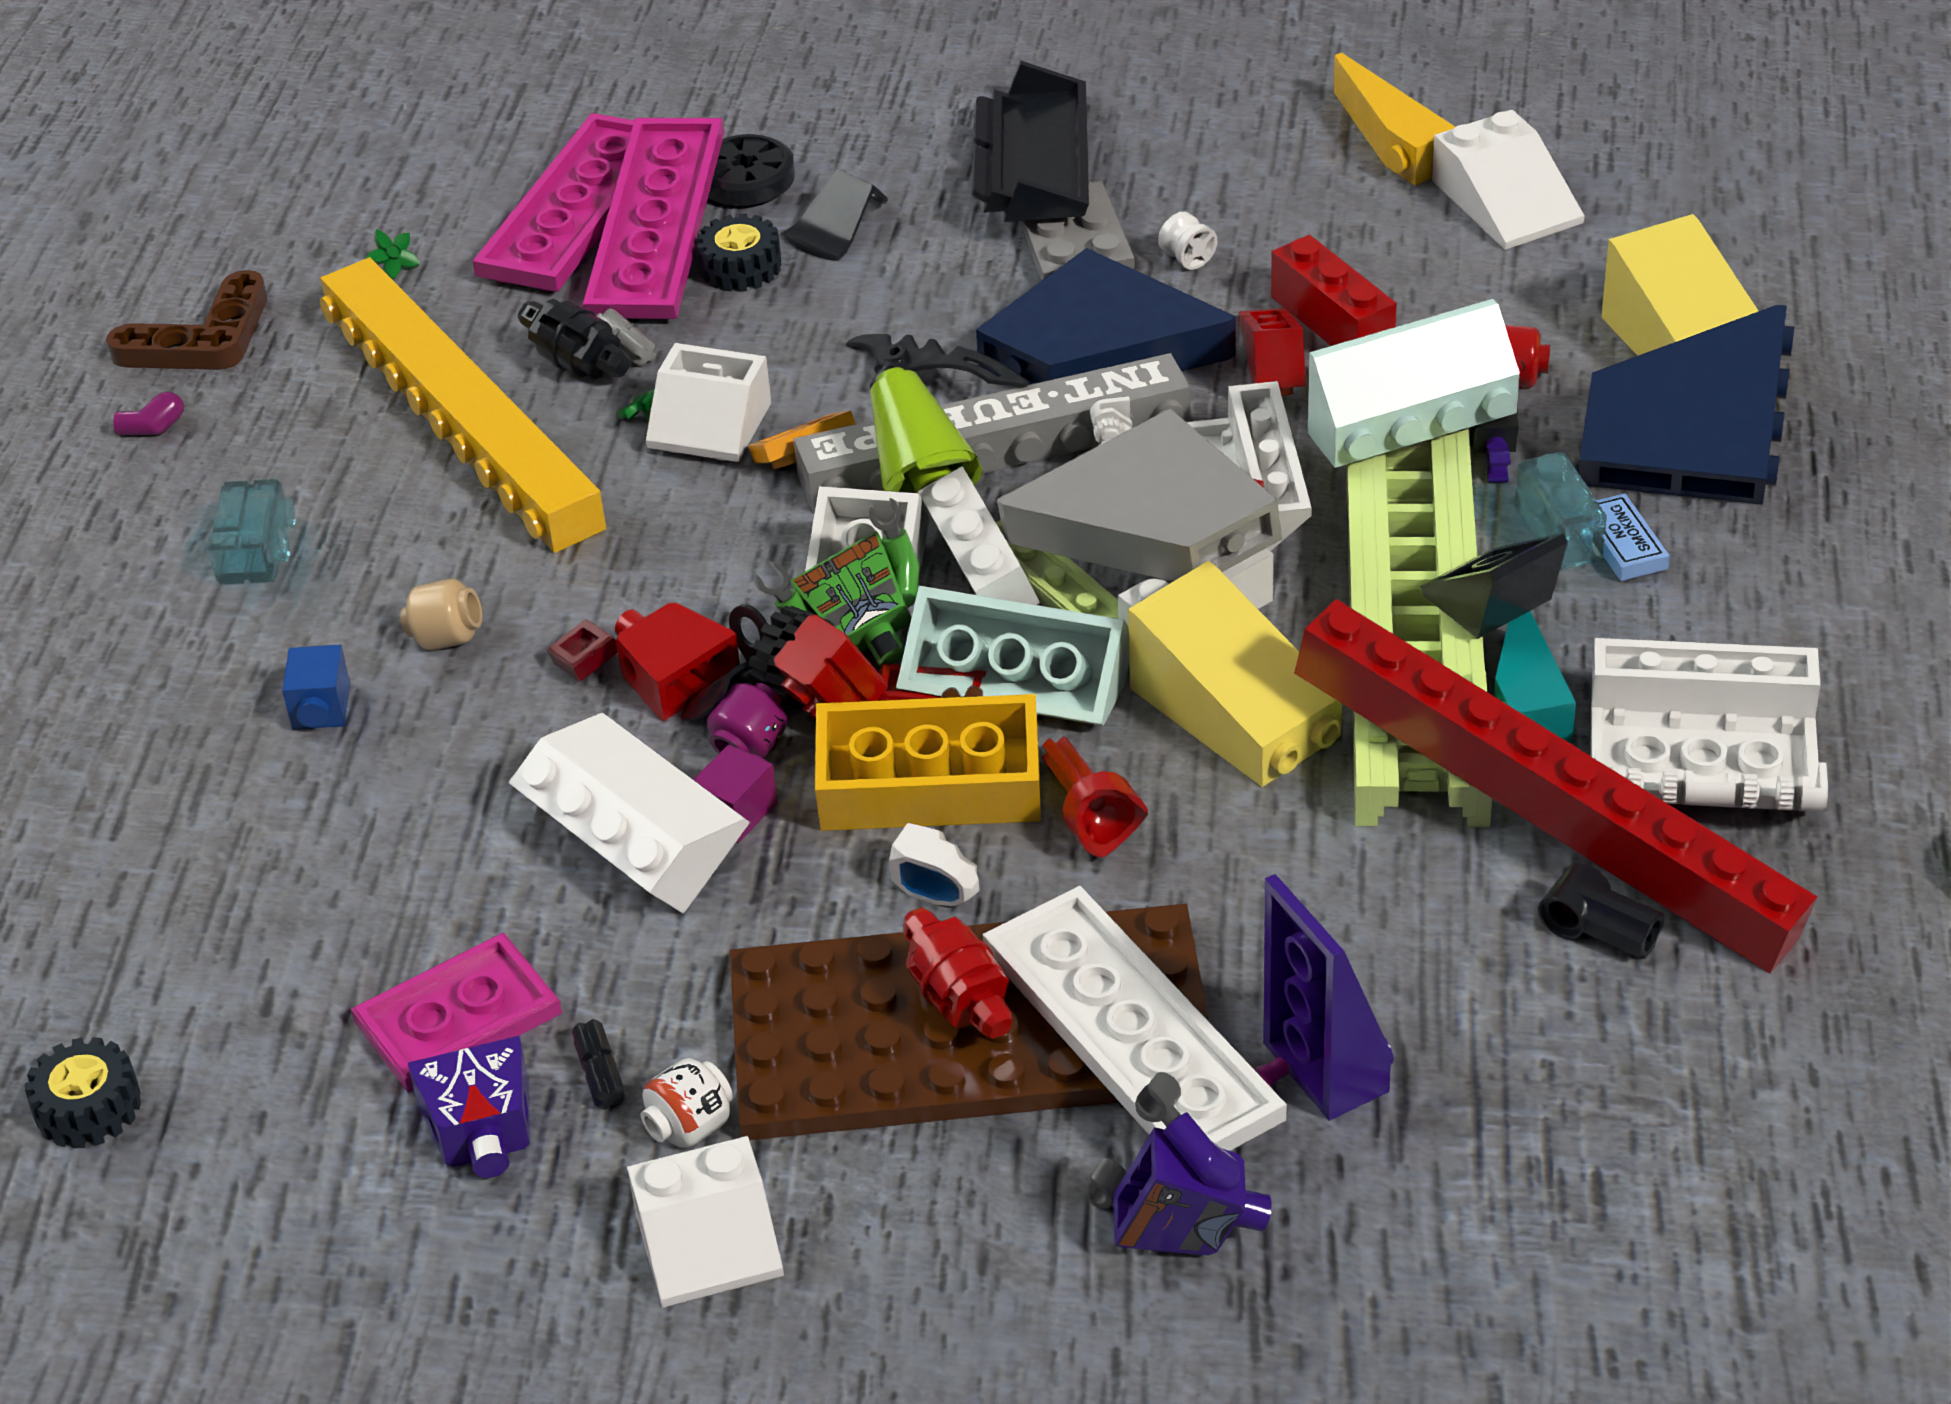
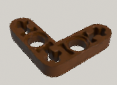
(207, 346)

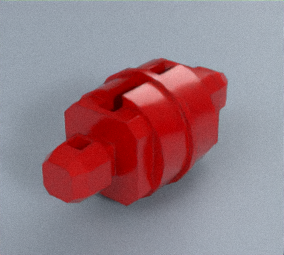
(957, 972)

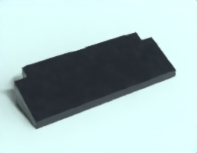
(1032, 147)

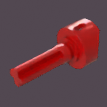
(1099, 805)

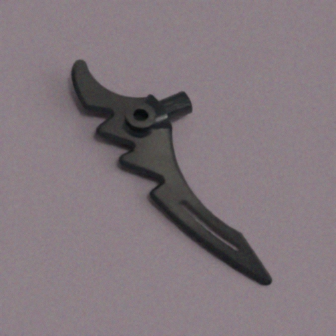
(931, 356)

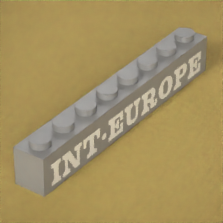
(1006, 425)

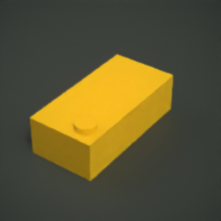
(927, 762)

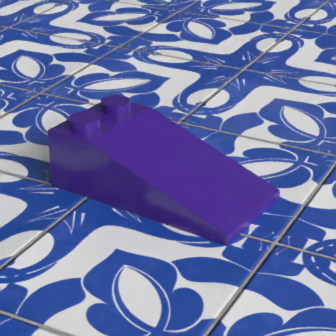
(1318, 1010)

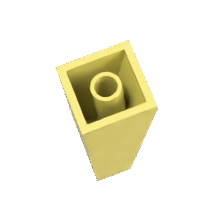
(1669, 285)
(1227, 676)

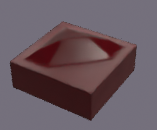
(583, 650)

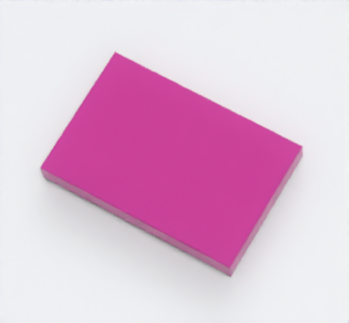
(457, 1006)

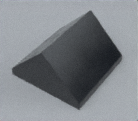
(1499, 584)

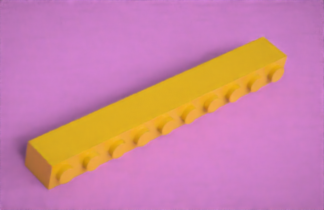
(463, 406)

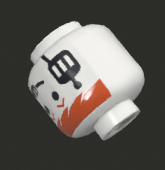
(686, 1102)

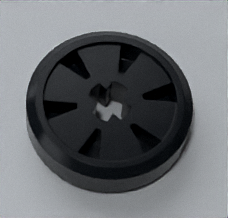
(751, 170)

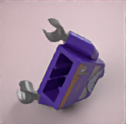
(1181, 1185)

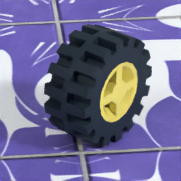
(739, 252)
(83, 1092)

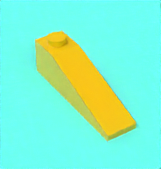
(1389, 119)

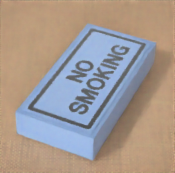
(1629, 542)

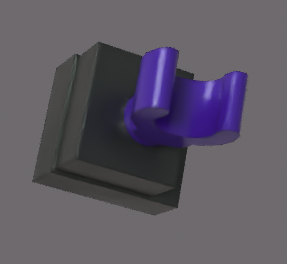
(1497, 440)

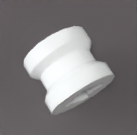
(1187, 240)

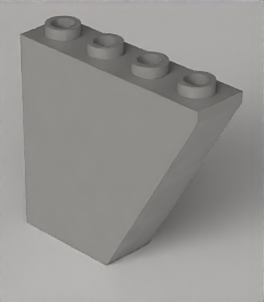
(1146, 505)

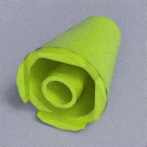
(915, 435)

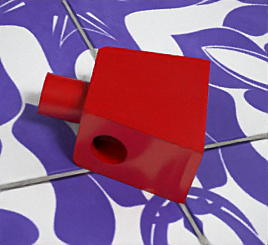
(673, 655)

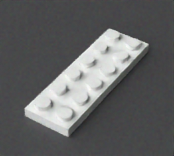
(1130, 1018)

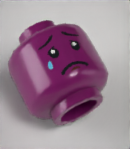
(747, 719)

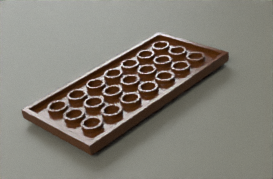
(849, 1043)

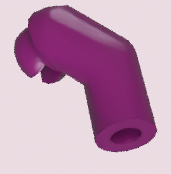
(151, 419)

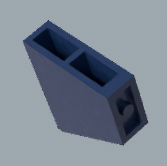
(1101, 317)
(1692, 414)

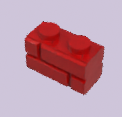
(826, 667)

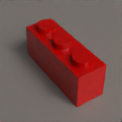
(1328, 293)

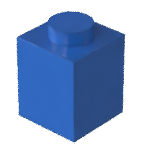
(316, 687)

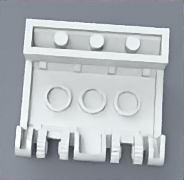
(1252, 437)
(1710, 722)

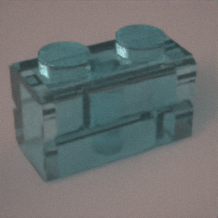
(1558, 501)
(250, 531)

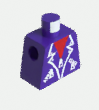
(476, 1104)

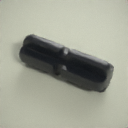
(598, 1064)

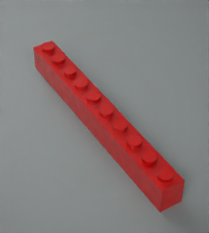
(1555, 786)

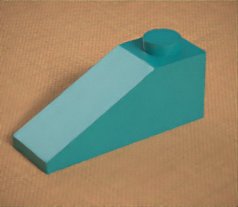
(1532, 680)

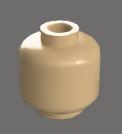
(441, 614)

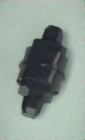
(574, 339)

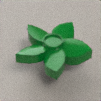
(393, 254)
(640, 403)

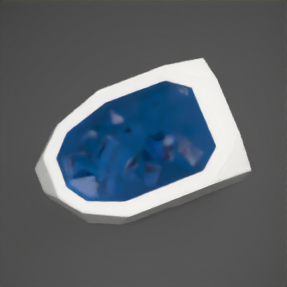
(931, 867)

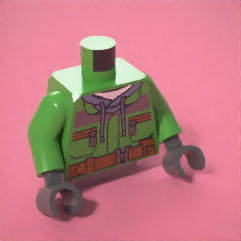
(860, 589)

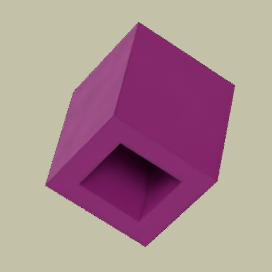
(742, 783)

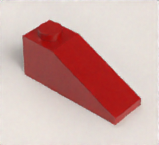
(1274, 348)

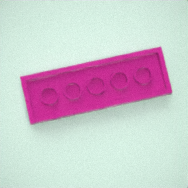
(561, 211)
(655, 217)

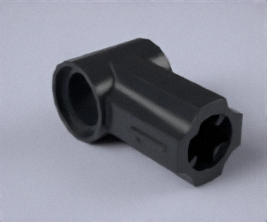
(1586, 904)

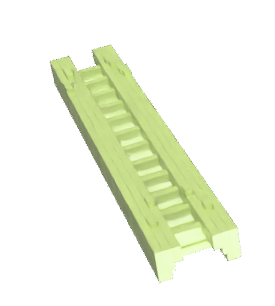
(1404, 528)

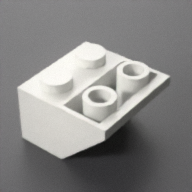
(708, 402)

